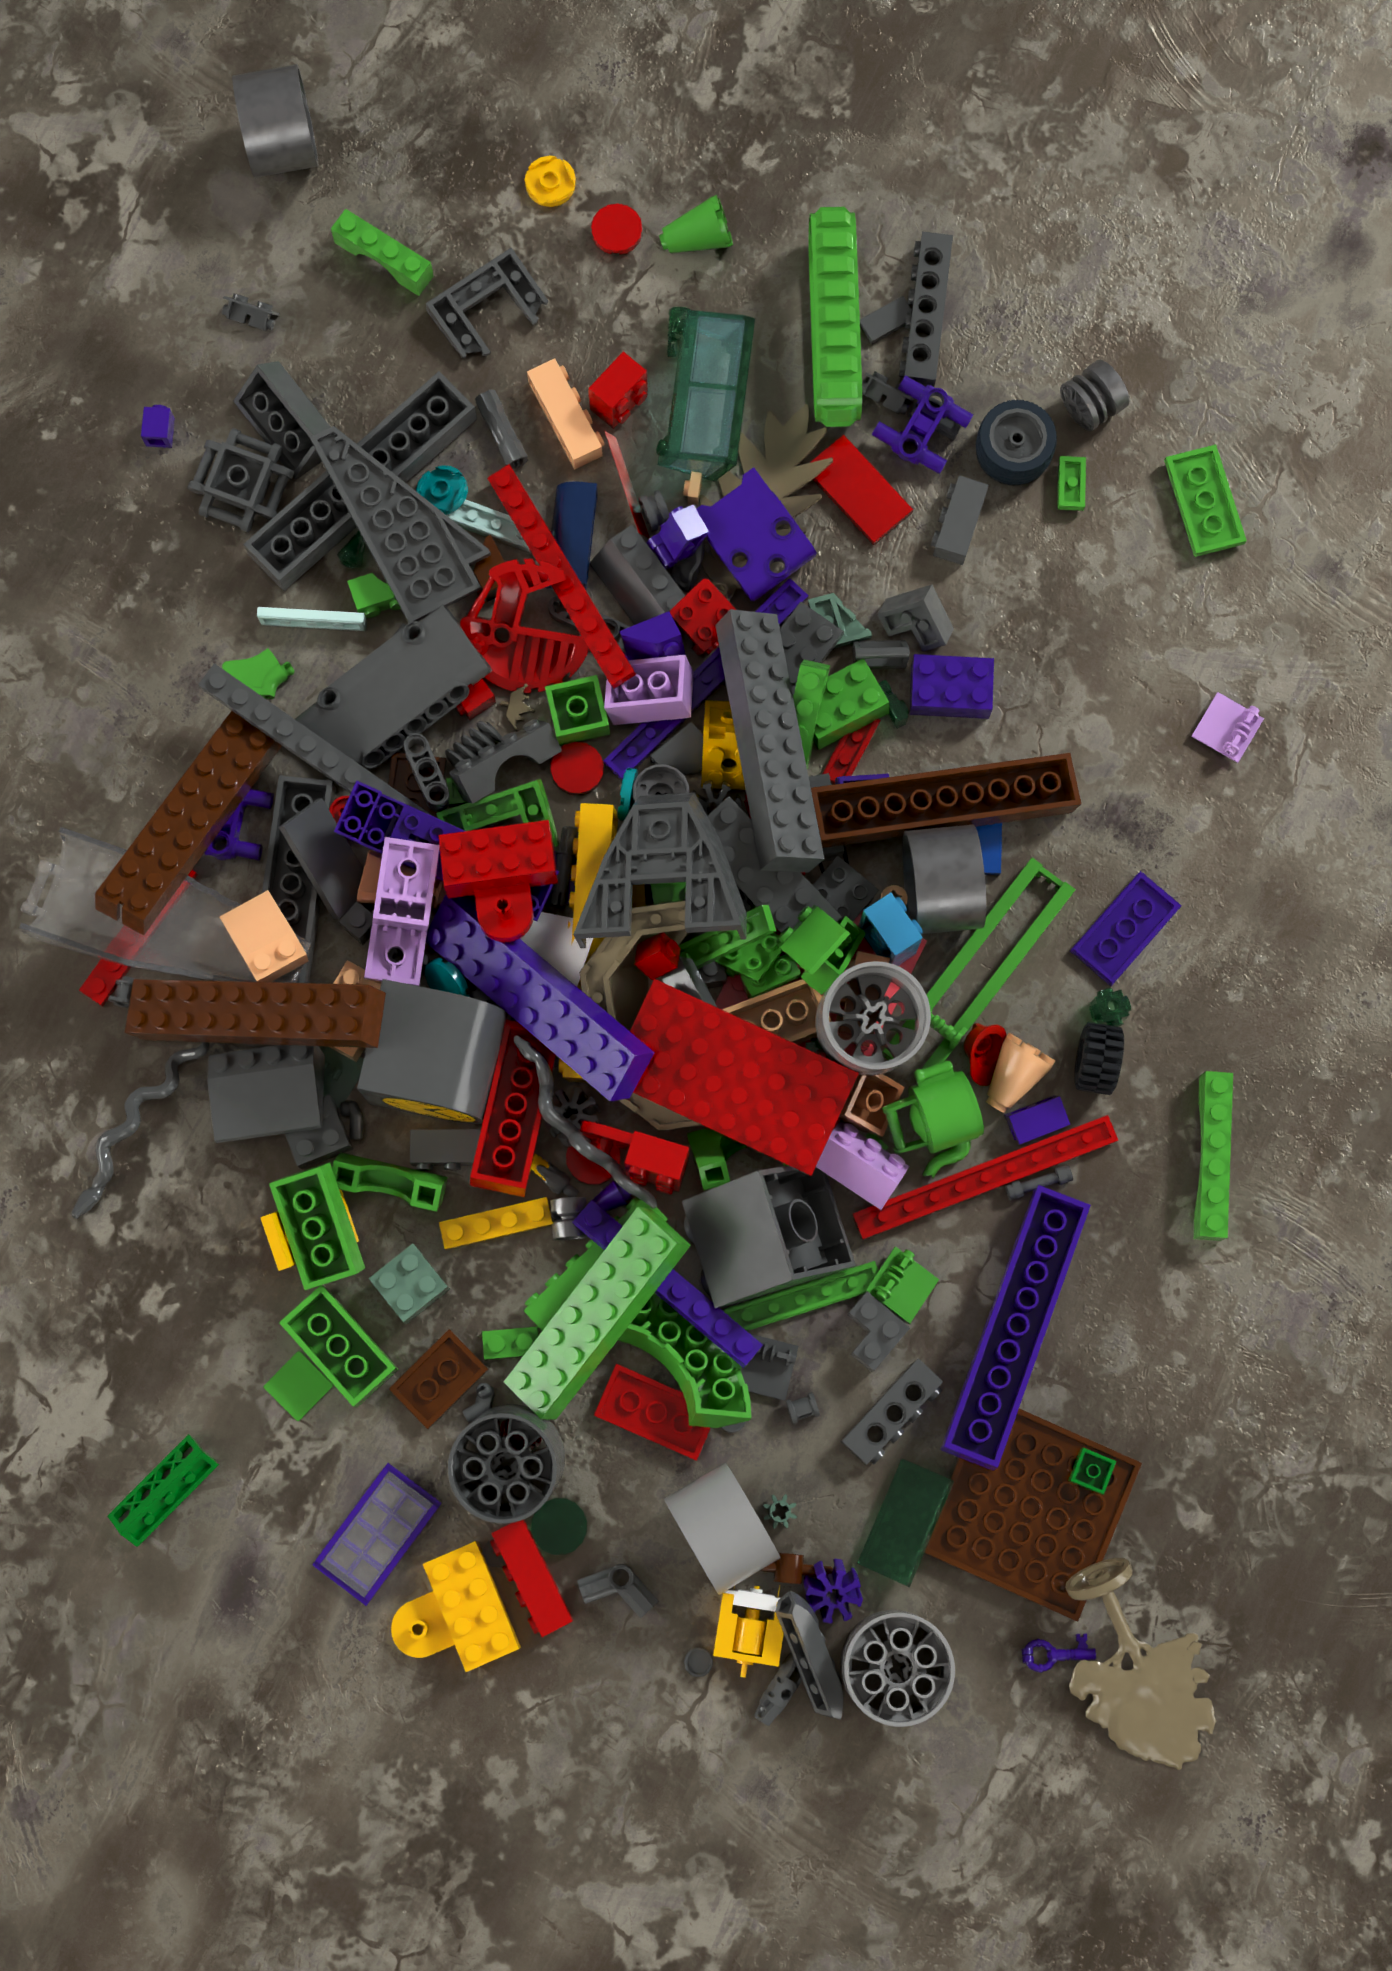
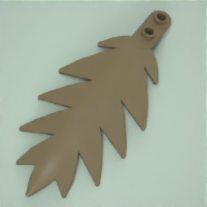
(784, 450)

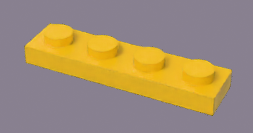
(495, 1223)

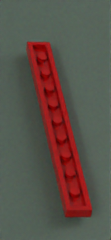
(570, 591)
(985, 1177)

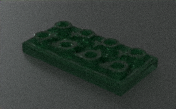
(905, 1522)

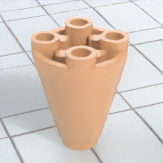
(1016, 1072)

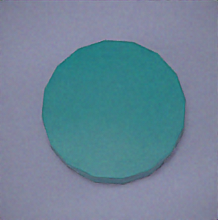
(443, 488)
(627, 793)
(445, 977)

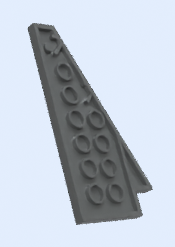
(411, 540)

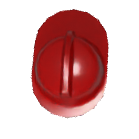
(983, 1049)

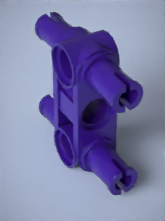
(922, 424)
(231, 830)

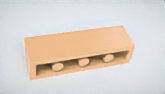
(565, 413)

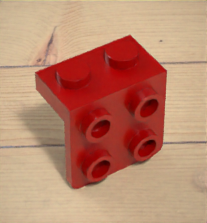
(699, 613)

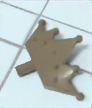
(516, 706)

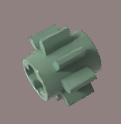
(787, 1514)

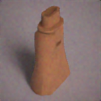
(369, 881)

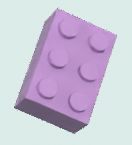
(655, 694)
(861, 1164)

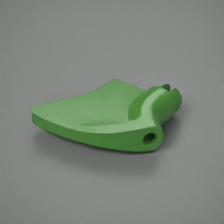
(260, 673)

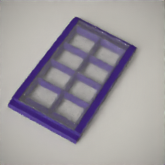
(377, 1534)

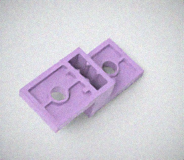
(402, 911)

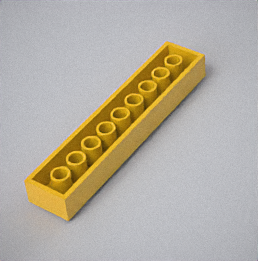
(597, 830)

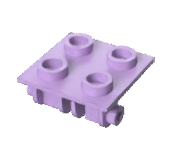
(1228, 727)

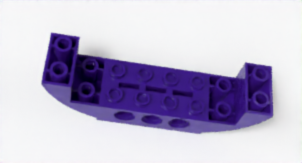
(373, 816)

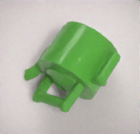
(941, 1113)

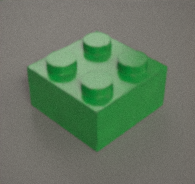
(1092, 1471)

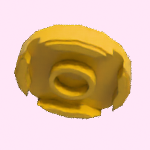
(550, 181)

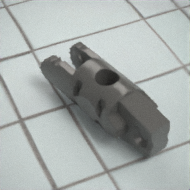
(779, 1691)

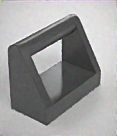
(882, 654)

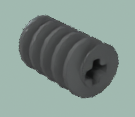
(479, 739)

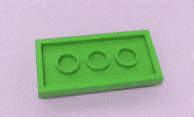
(1205, 500)

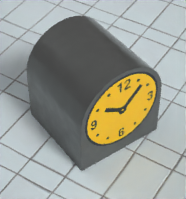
(433, 1054)

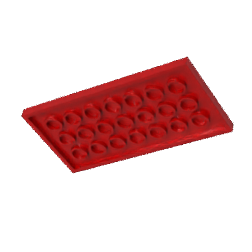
(739, 1077)

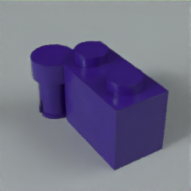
(678, 536)

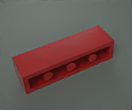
(532, 1578)

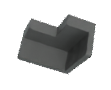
(917, 611)

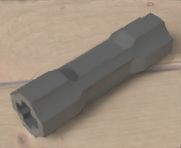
(507, 441)

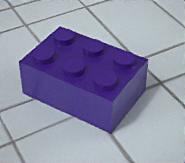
(951, 686)

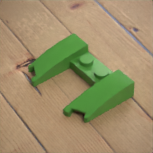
(527, 800)

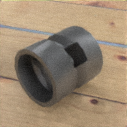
(565, 1211)

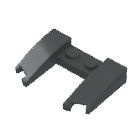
(503, 271)

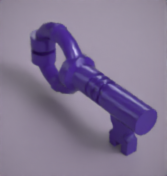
(1054, 1655)

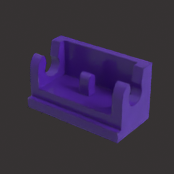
(1037, 1119)

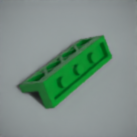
(164, 1493)

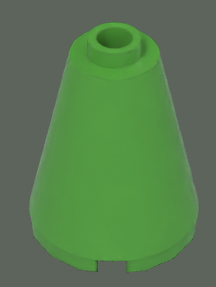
(698, 229)

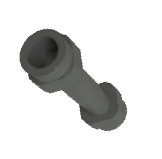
(1060, 1175)

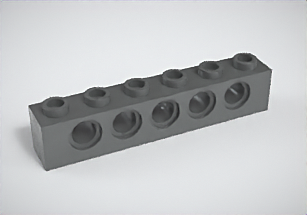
(938, 249)

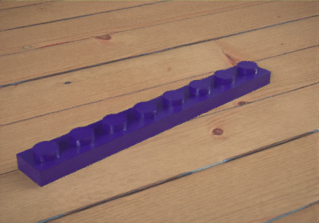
(679, 1294)

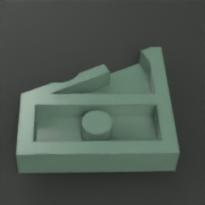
(833, 610)

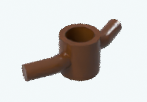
(791, 1568)

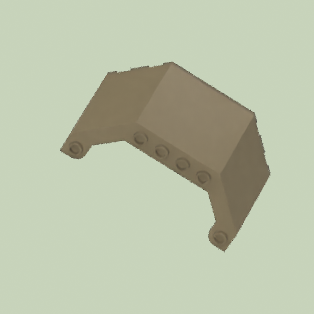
(621, 987)

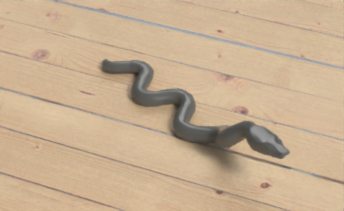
(575, 1136)
(104, 1143)

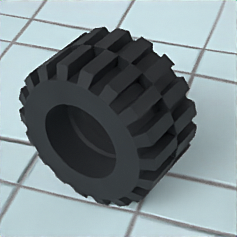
(1099, 1058)

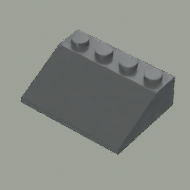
(266, 1091)

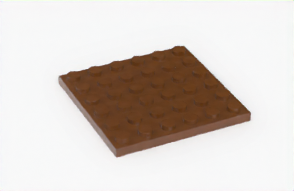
(1025, 1518)

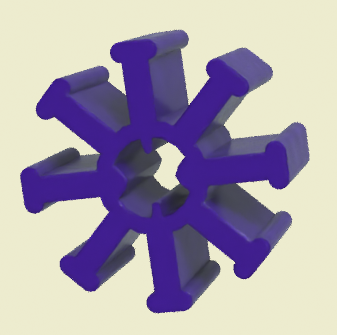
(846, 1583)

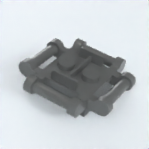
(240, 479)

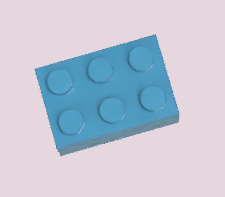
(891, 930)

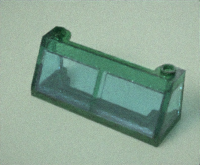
(708, 393)

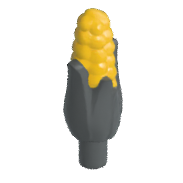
(553, 1177)

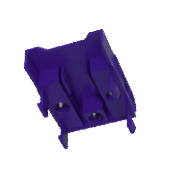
(746, 526)

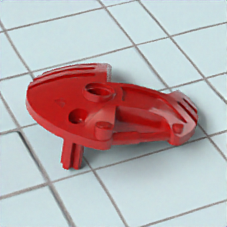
(530, 654)

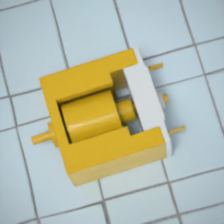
(748, 1636)

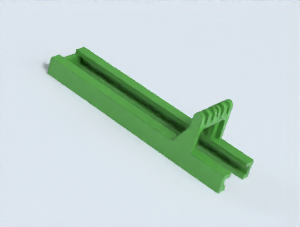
(954, 1034)

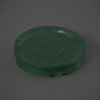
(559, 1526)

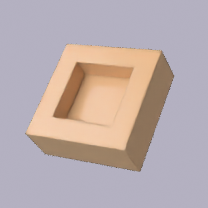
(693, 487)

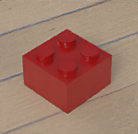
(618, 390)

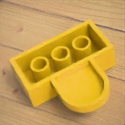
(458, 1612)

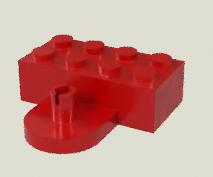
(499, 870)
(648, 1157)

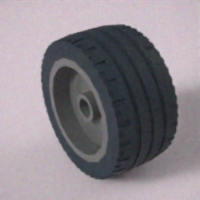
(1016, 442)

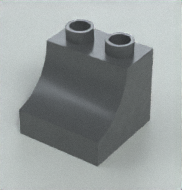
(766, 1234)

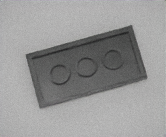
(324, 857)

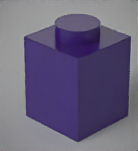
(157, 426)

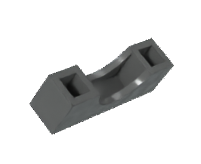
(477, 776)

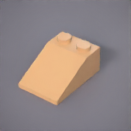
(264, 938)

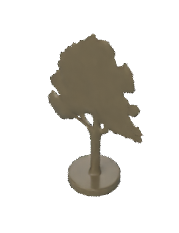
(1152, 1705)

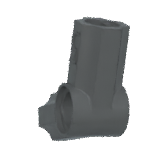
(602, 1585)

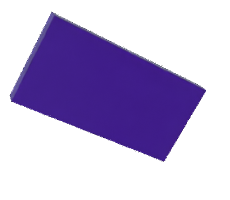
(1125, 928)

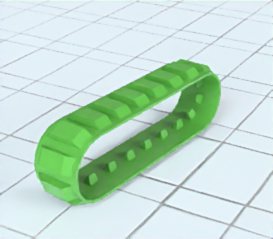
(835, 317)

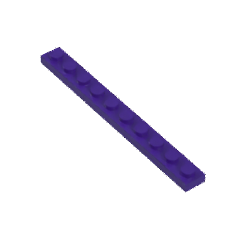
(705, 682)

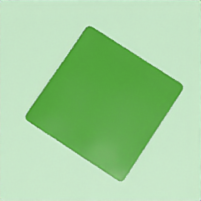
(298, 1386)

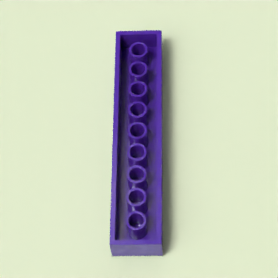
(541, 1000)
(1015, 1328)

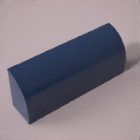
(574, 524)

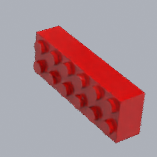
(510, 1118)

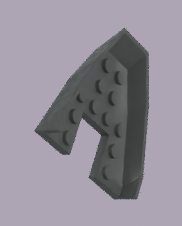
(664, 842)

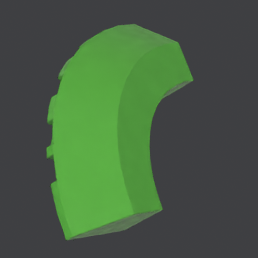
(704, 1372)

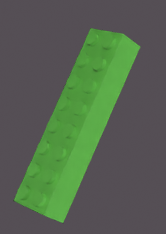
(596, 1313)

